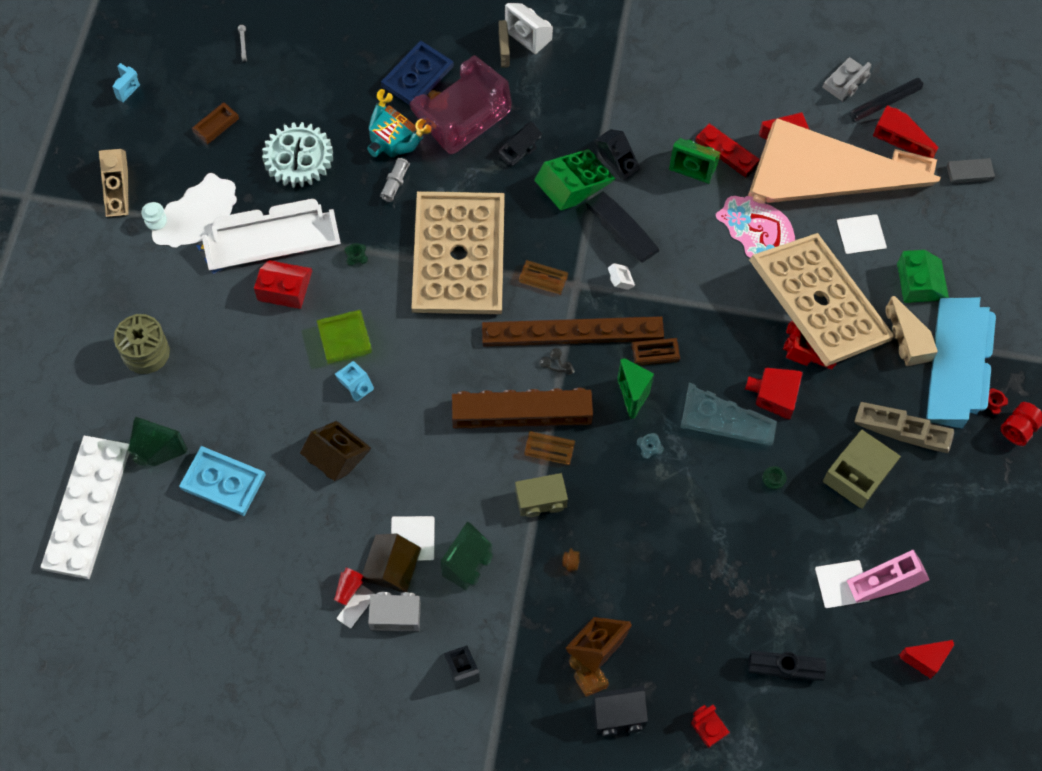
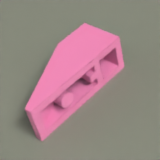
(889, 578)

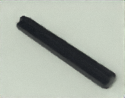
(886, 99)

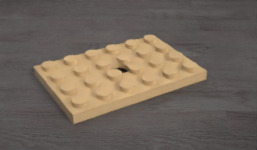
(810, 268)
(466, 284)

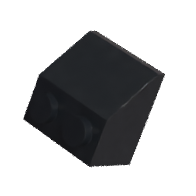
(619, 711)

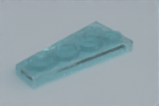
(720, 417)

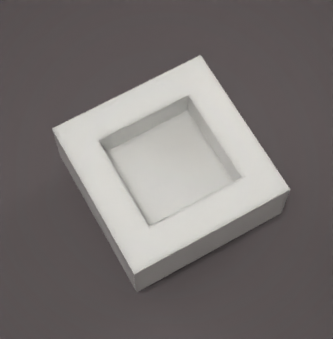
(621, 276)

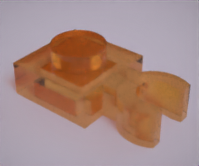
(586, 679)

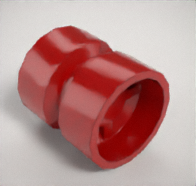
(1022, 423)

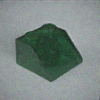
(466, 557)

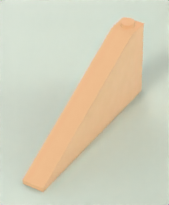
(812, 165)

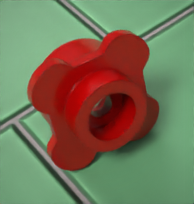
(1000, 400)

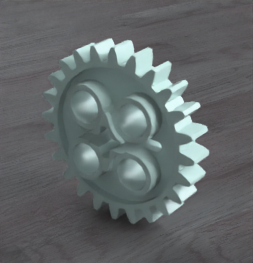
(278, 152)

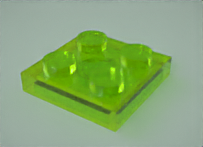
(344, 336)

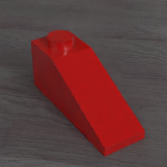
(901, 131)

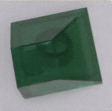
(154, 443)

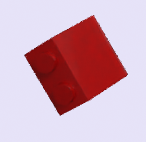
(282, 284)

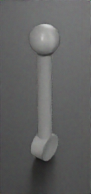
(241, 28)

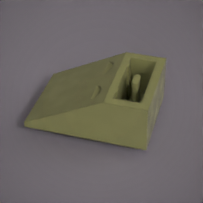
(861, 468)

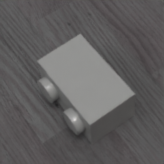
(394, 612)

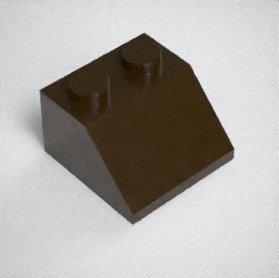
(334, 450)

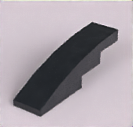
(622, 226)

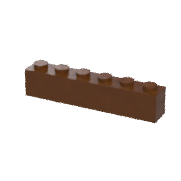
(522, 408)

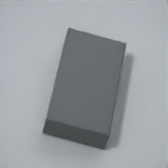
(970, 171)

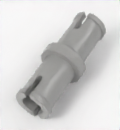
(394, 179)

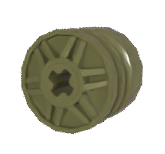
(141, 343)

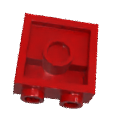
(799, 349)

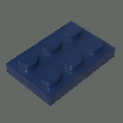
(417, 73)

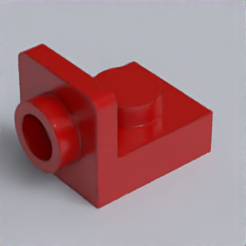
(709, 725)

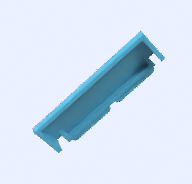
(959, 369)

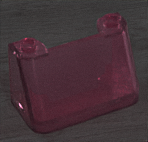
(465, 106)

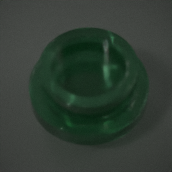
(774, 477)

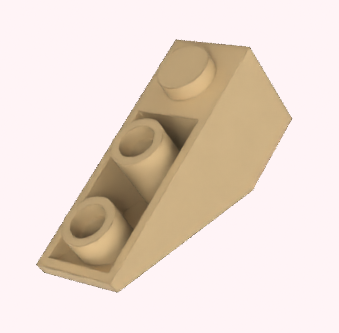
(114, 181)
(914, 338)

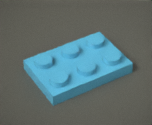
(222, 480)

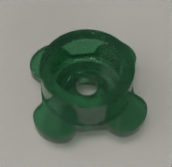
(356, 249)

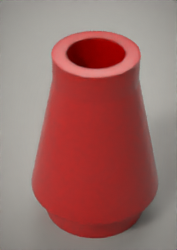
(347, 586)

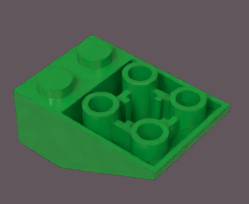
(573, 178)

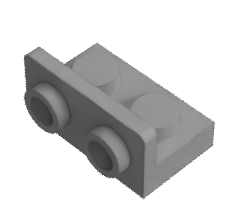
(847, 78)

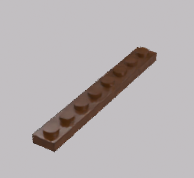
(572, 331)

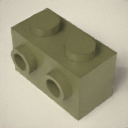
(541, 495)

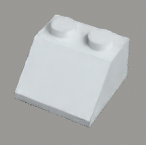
(527, 27)

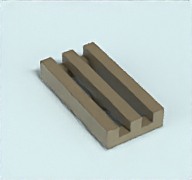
(504, 44)

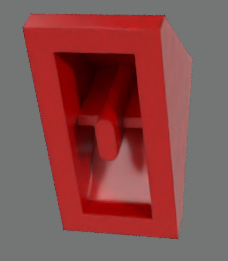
(927, 657)

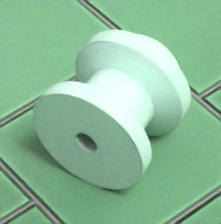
(154, 216)

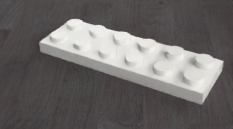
(85, 507)

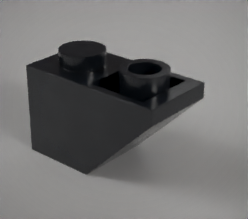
(617, 153)

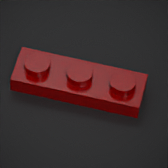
(731, 152)

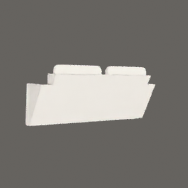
(256, 237)

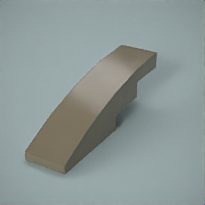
(905, 428)

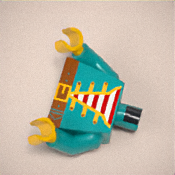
(393, 131)

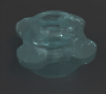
(652, 439)

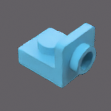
(126, 83)
(355, 380)

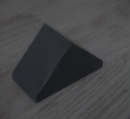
(462, 667)

